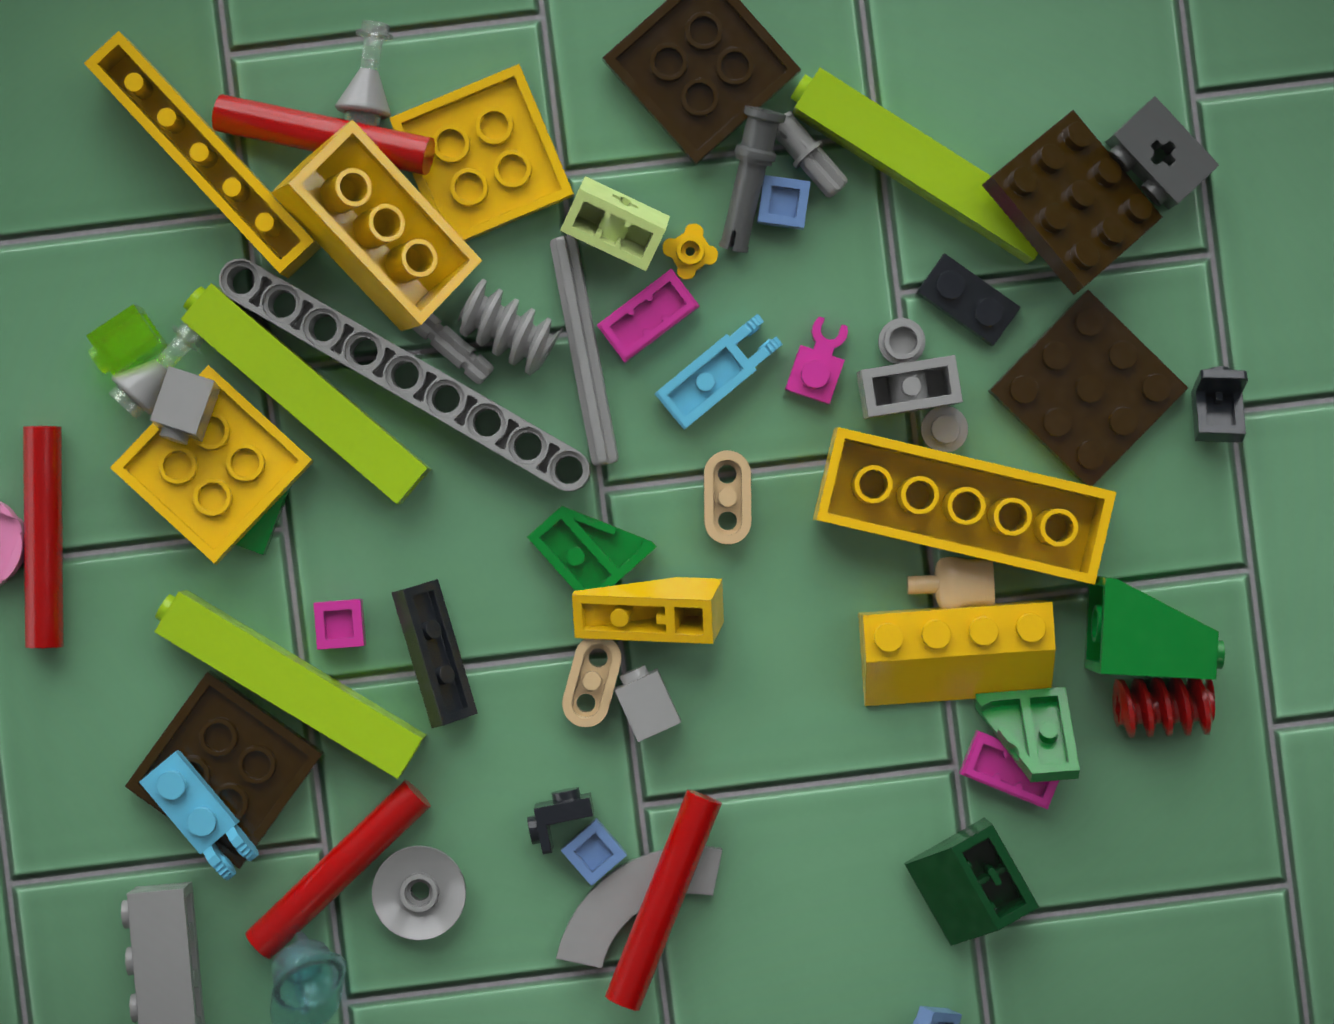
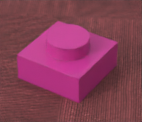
(339, 624)

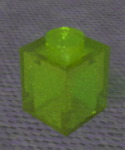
(125, 341)

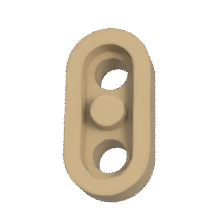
(727, 497)
(592, 680)

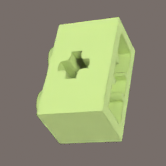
(615, 223)

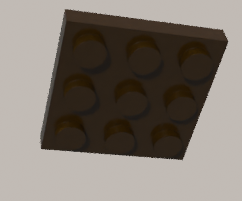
(699, 69)
(1072, 202)
(1088, 389)
(241, 754)

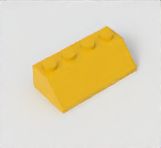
(377, 226)
(956, 651)

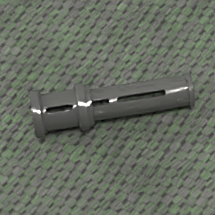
(754, 156)

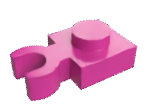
(815, 369)

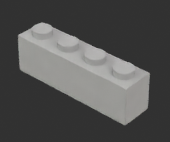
(163, 954)

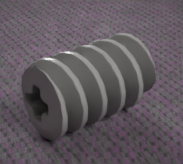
(507, 328)

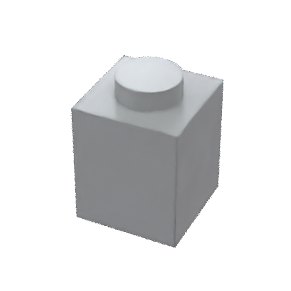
(184, 406)
(646, 702)

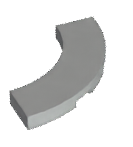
(619, 899)

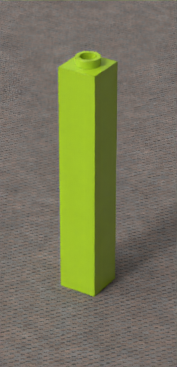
(907, 157)
(304, 392)
(288, 682)

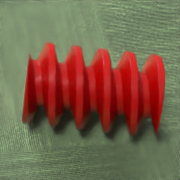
(1164, 705)

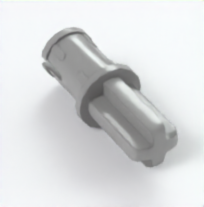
(810, 156)

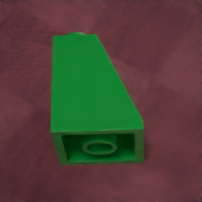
(1145, 636)

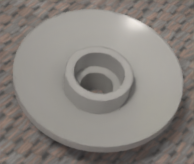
(414, 916)

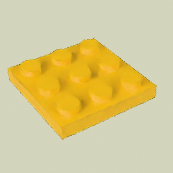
(489, 154)
(217, 485)

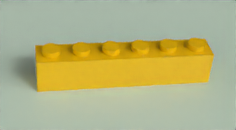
(202, 154)

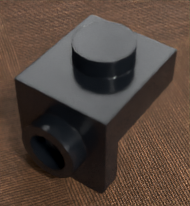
(1219, 405)
(565, 806)

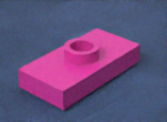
(648, 315)
(993, 766)

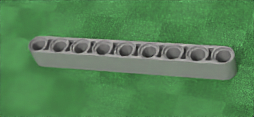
(383, 369)

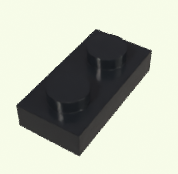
(968, 300)

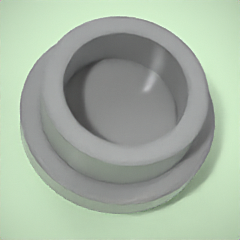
(901, 341)
(944, 429)

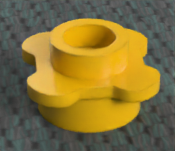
(677, 248)

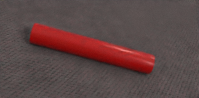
(310, 130)
(43, 536)
(337, 869)
(663, 900)

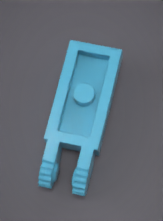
(713, 375)
(197, 811)

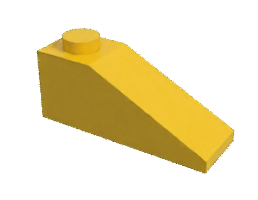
(651, 611)

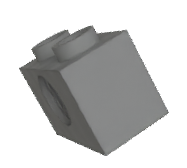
(909, 387)

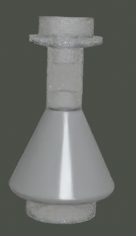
(365, 97)
(140, 385)

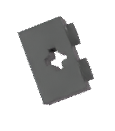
(1182, 166)

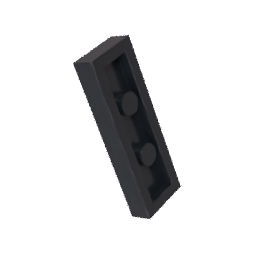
(434, 653)

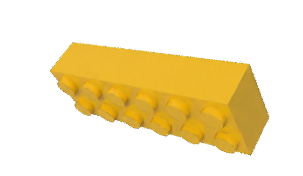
(964, 505)

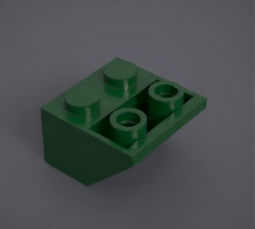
(971, 883)

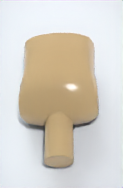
(957, 583)

